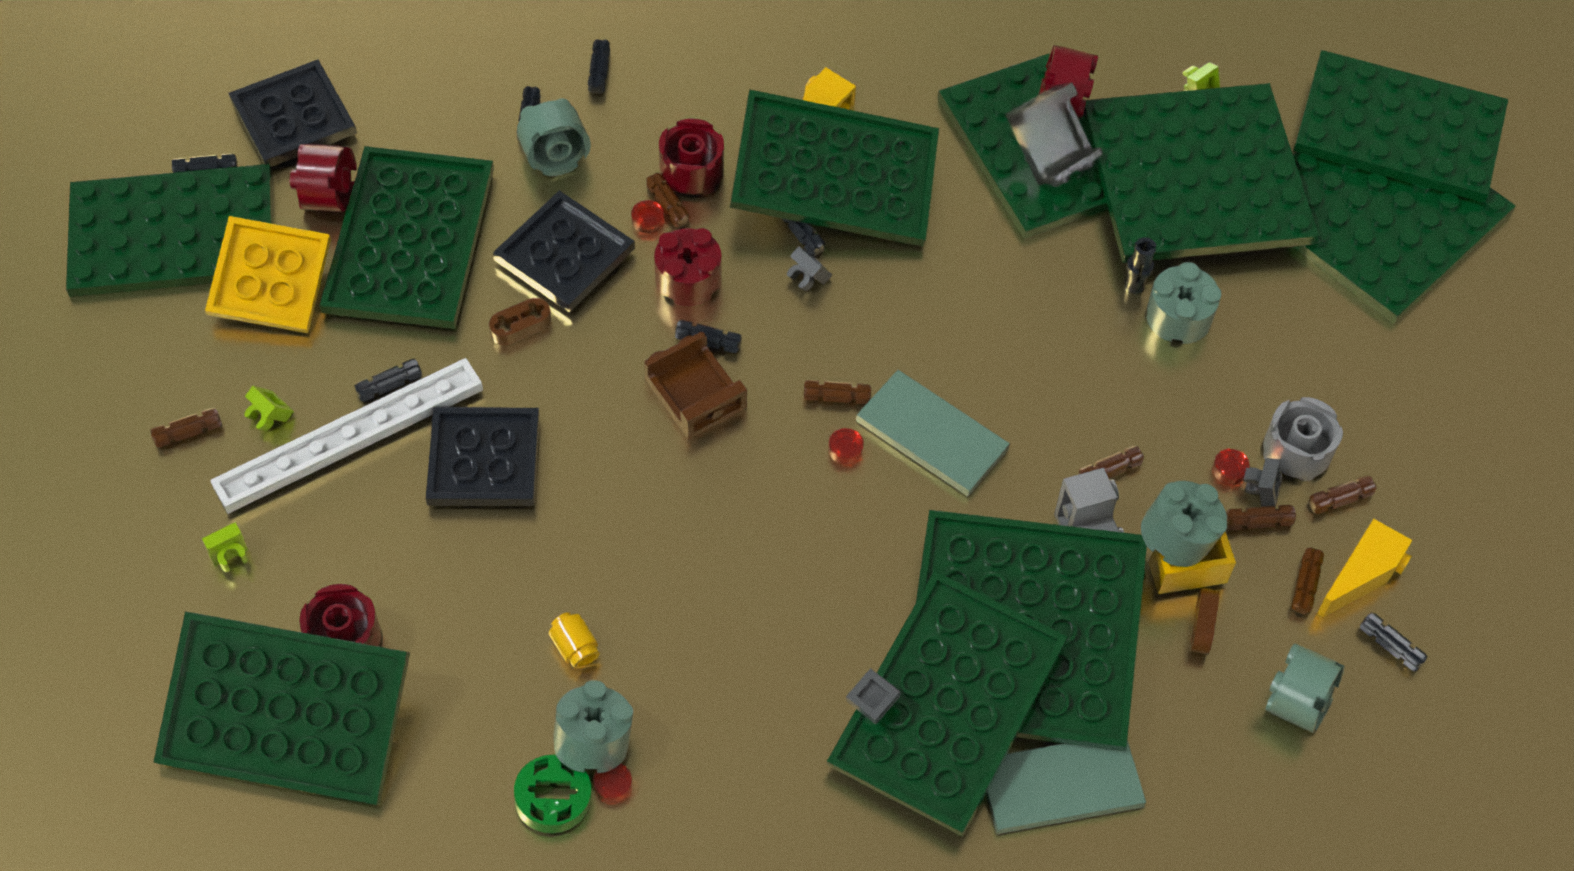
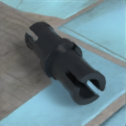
(1140, 265)

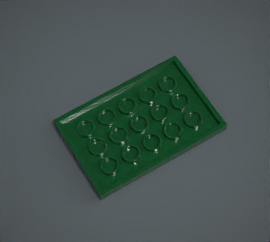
(979, 116)
(1402, 126)
(835, 168)
(158, 227)
(408, 237)
(965, 691)
(282, 708)

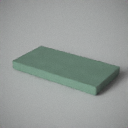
(932, 432)
(1062, 786)

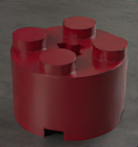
(1069, 66)
(691, 156)
(323, 177)
(688, 266)
(341, 614)

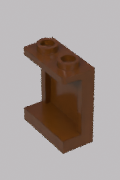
(694, 385)

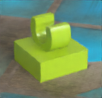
(1203, 78)
(269, 405)
(225, 545)

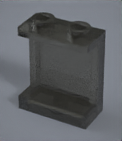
(1052, 136)

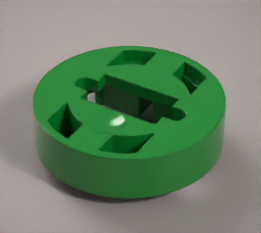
(549, 808)

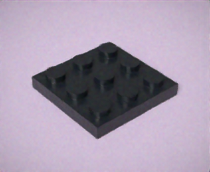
(292, 111)
(564, 250)
(483, 456)

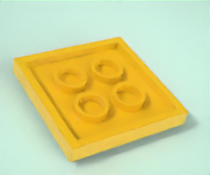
(268, 274)

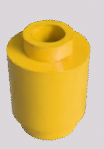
(574, 640)

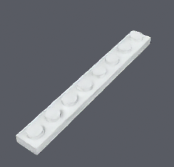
(345, 435)

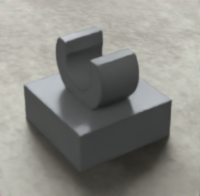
(810, 267)
(1265, 481)
(873, 696)

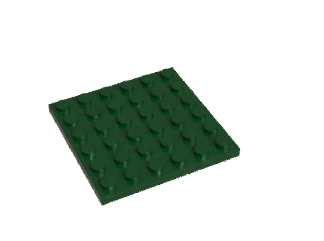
(1199, 172)
(1390, 235)
(1071, 581)

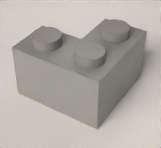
(1088, 501)

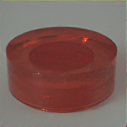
(647, 216)
(845, 446)
(1230, 466)
(614, 784)

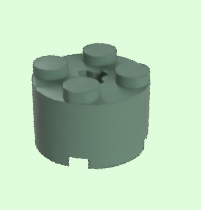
(553, 137)
(1183, 303)
(1184, 522)
(1305, 688)
(592, 728)

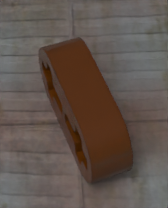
(520, 321)
(1204, 621)

